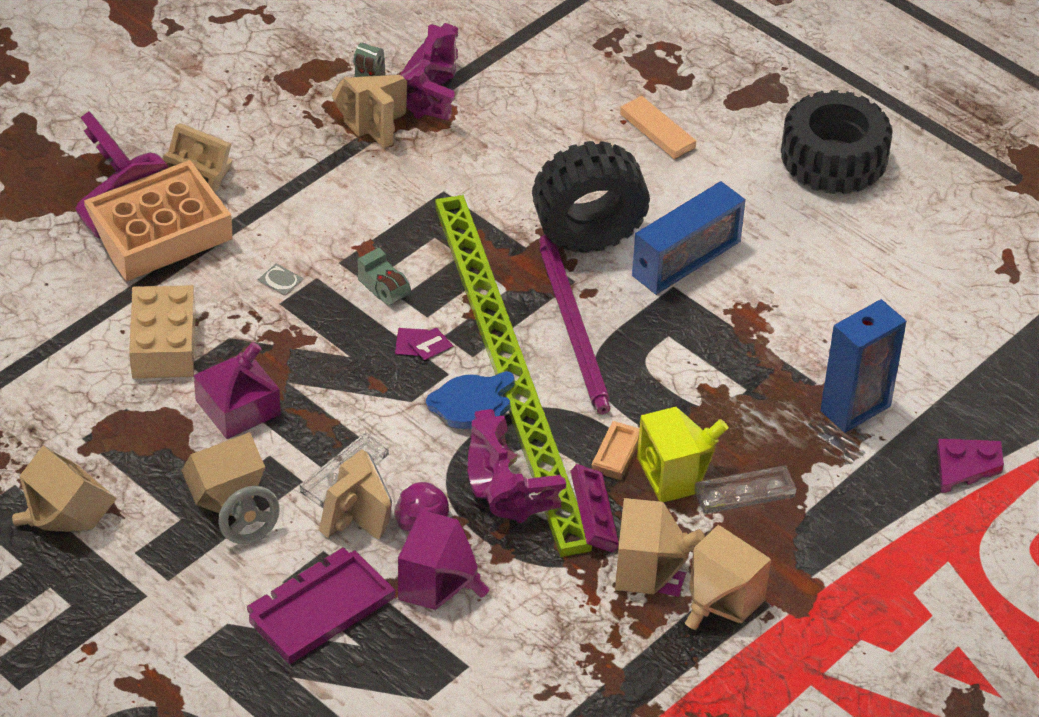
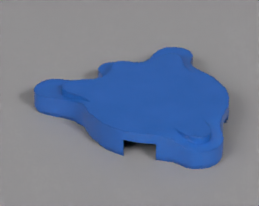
(470, 393)

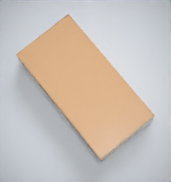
(616, 450)

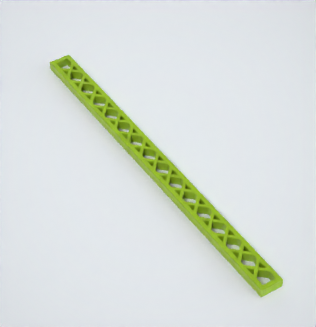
(516, 364)

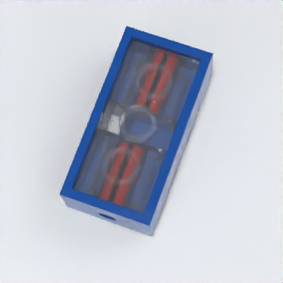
(688, 237)
(862, 365)

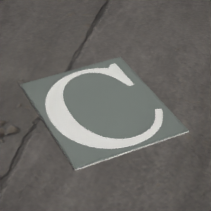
(280, 279)

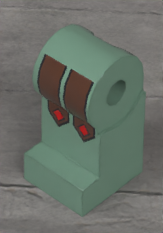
(369, 61)
(382, 277)

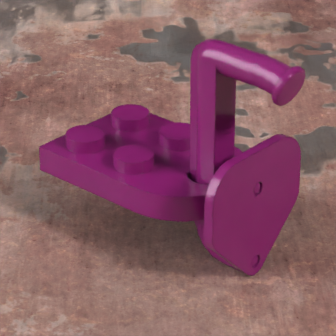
(126, 169)

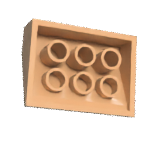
(159, 220)

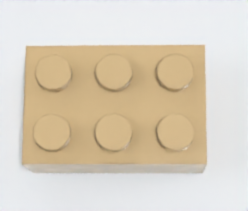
(162, 331)

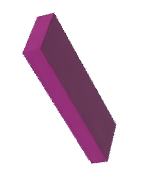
(594, 508)

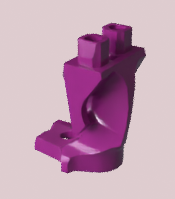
(429, 70)
(493, 481)

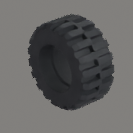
(830, 164)
(585, 171)

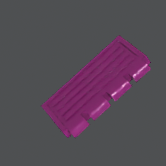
(319, 605)

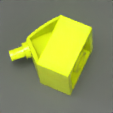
(675, 452)

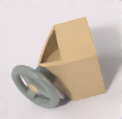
(226, 481)

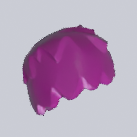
(419, 497)

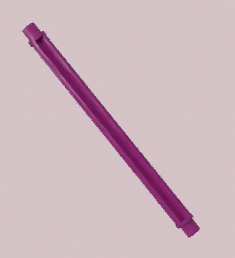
(574, 325)

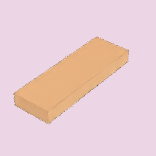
(658, 127)

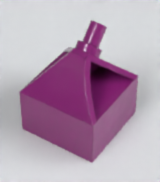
(237, 393)
(436, 562)

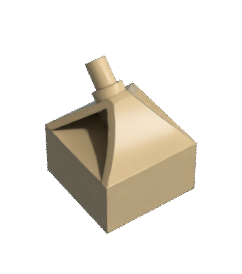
(61, 495)
(650, 546)
(726, 578)

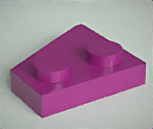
(967, 461)

